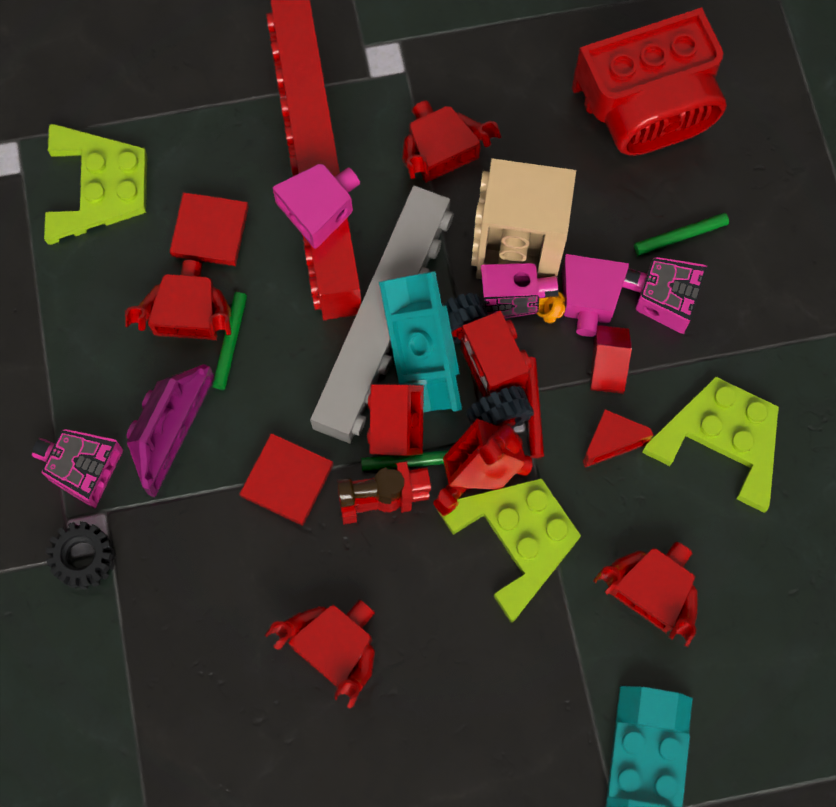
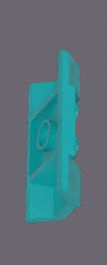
(422, 339)
(649, 748)

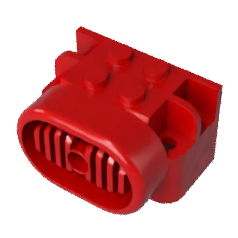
(654, 82)

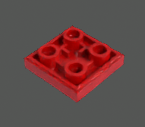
(209, 229)
(286, 479)

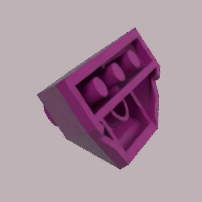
(165, 422)

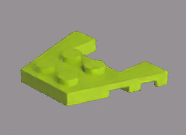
(110, 182)
(732, 425)
(530, 529)

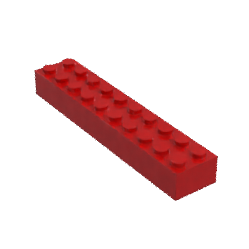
(312, 143)

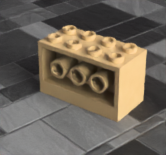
(523, 216)

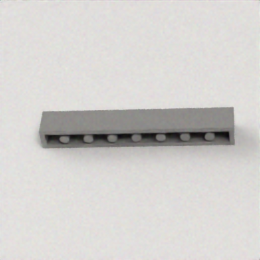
(368, 341)

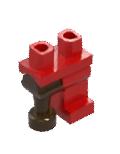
(384, 492)

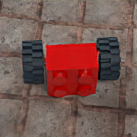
(493, 360)

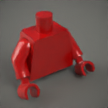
(443, 141)
(183, 306)
(482, 460)
(656, 588)
(332, 644)

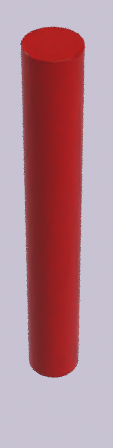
(534, 422)

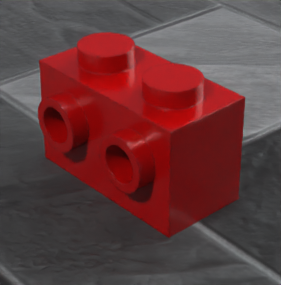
(396, 419)

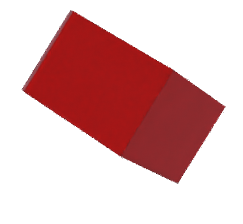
(610, 359)
(614, 437)

